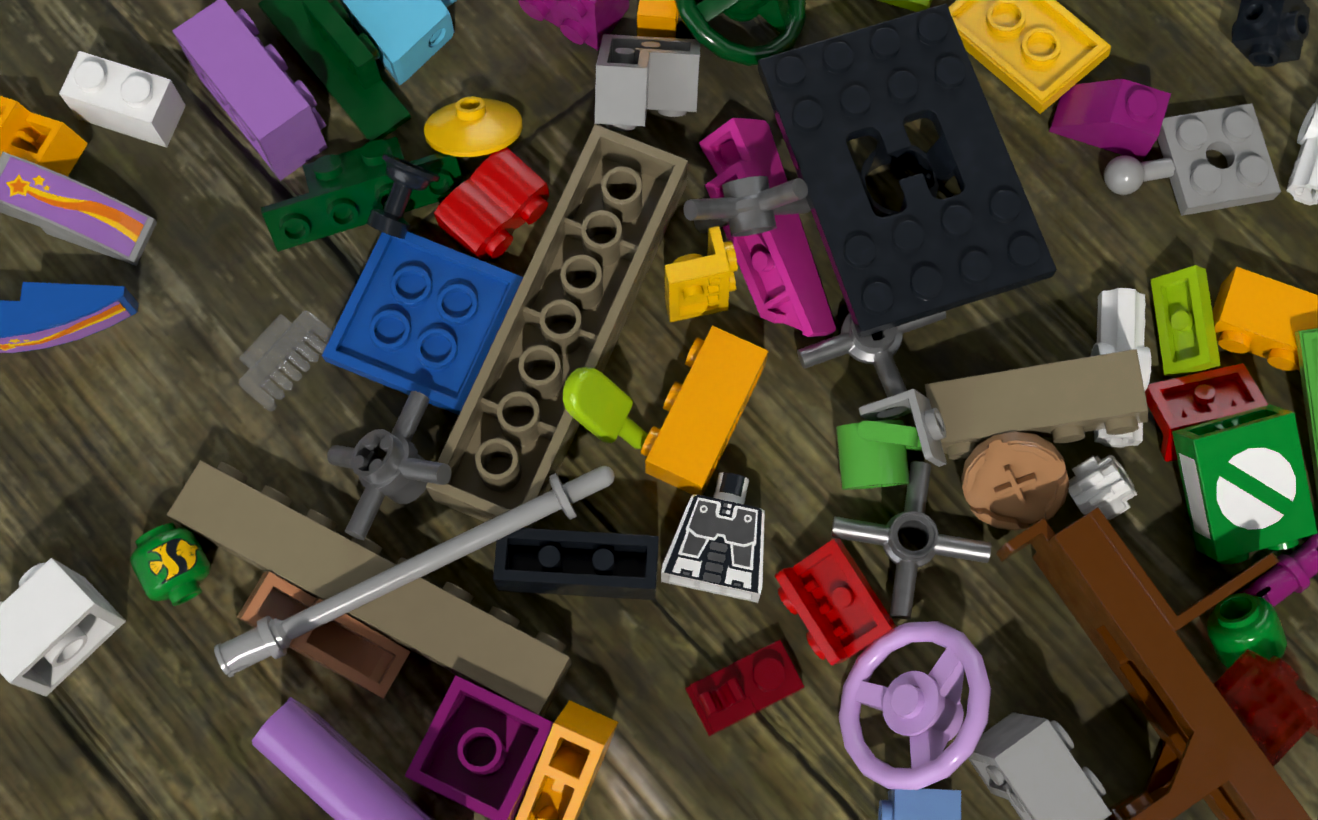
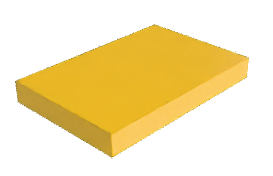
(1029, 45)

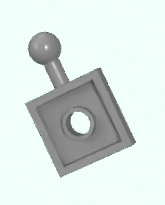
(1194, 180)

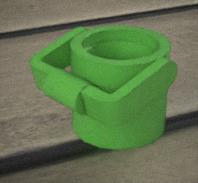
(875, 453)

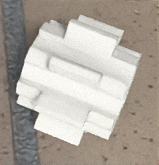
(1102, 486)

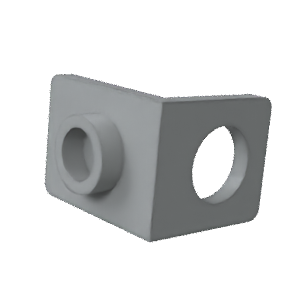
(927, 420)

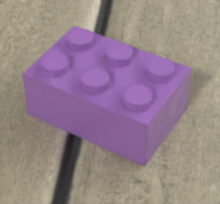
(253, 87)

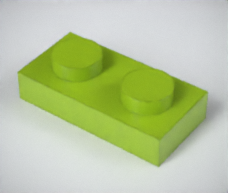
(1185, 322)

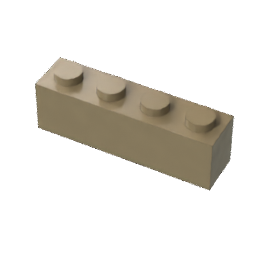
(1042, 400)

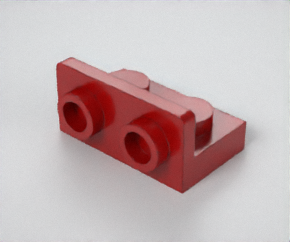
(1200, 399)

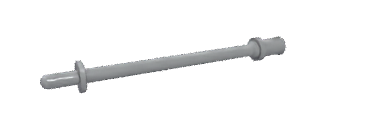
(275, 635)

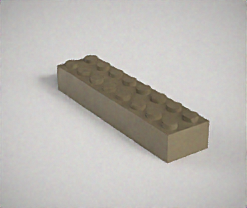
(560, 320)

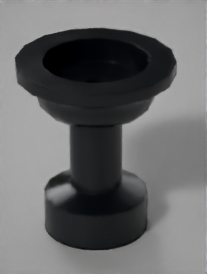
(406, 178)

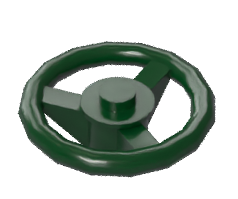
(783, 15)

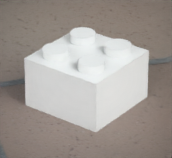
(52, 626)

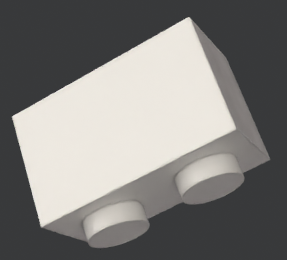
(123, 99)

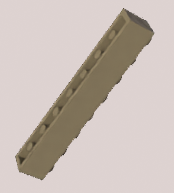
(417, 615)

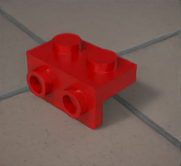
(834, 603)

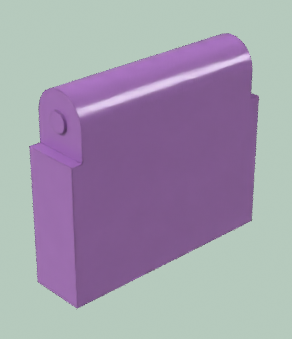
(331, 768)

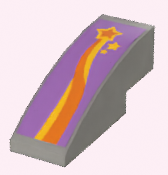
(72, 210)

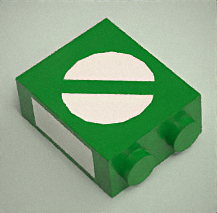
(1245, 483)

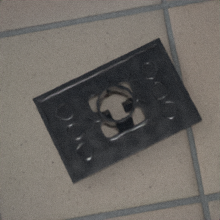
(933, 249)

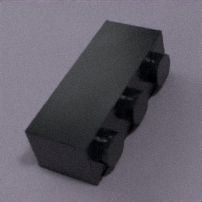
(577, 563)

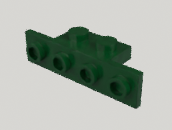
(339, 61)
(347, 189)

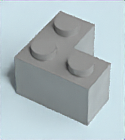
(645, 75)
(1033, 769)

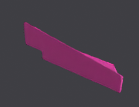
(775, 262)

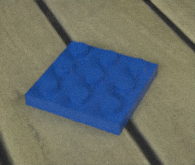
(422, 319)

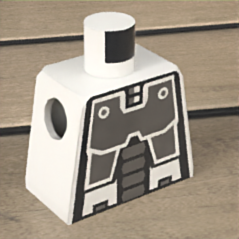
(719, 543)

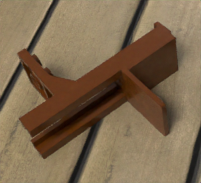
(1135, 629)

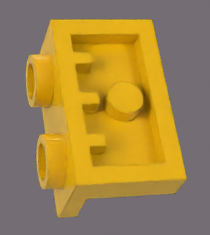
(700, 283)

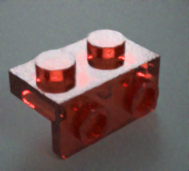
(1269, 703)

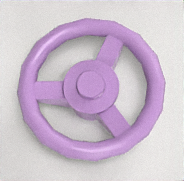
(918, 706)

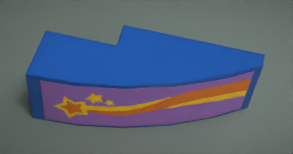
(61, 314)

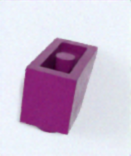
(1112, 116)

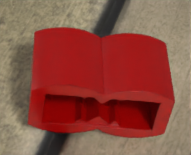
(493, 204)

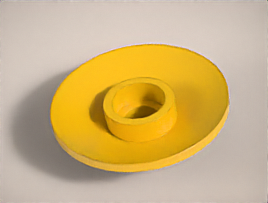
(473, 127)

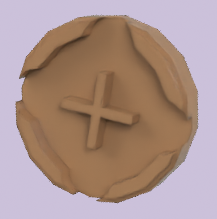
(1015, 480)

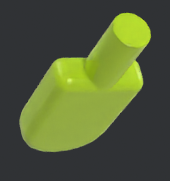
(601, 407)

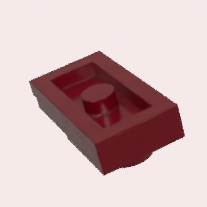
(744, 688)

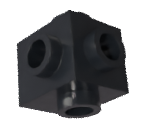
(1271, 30)

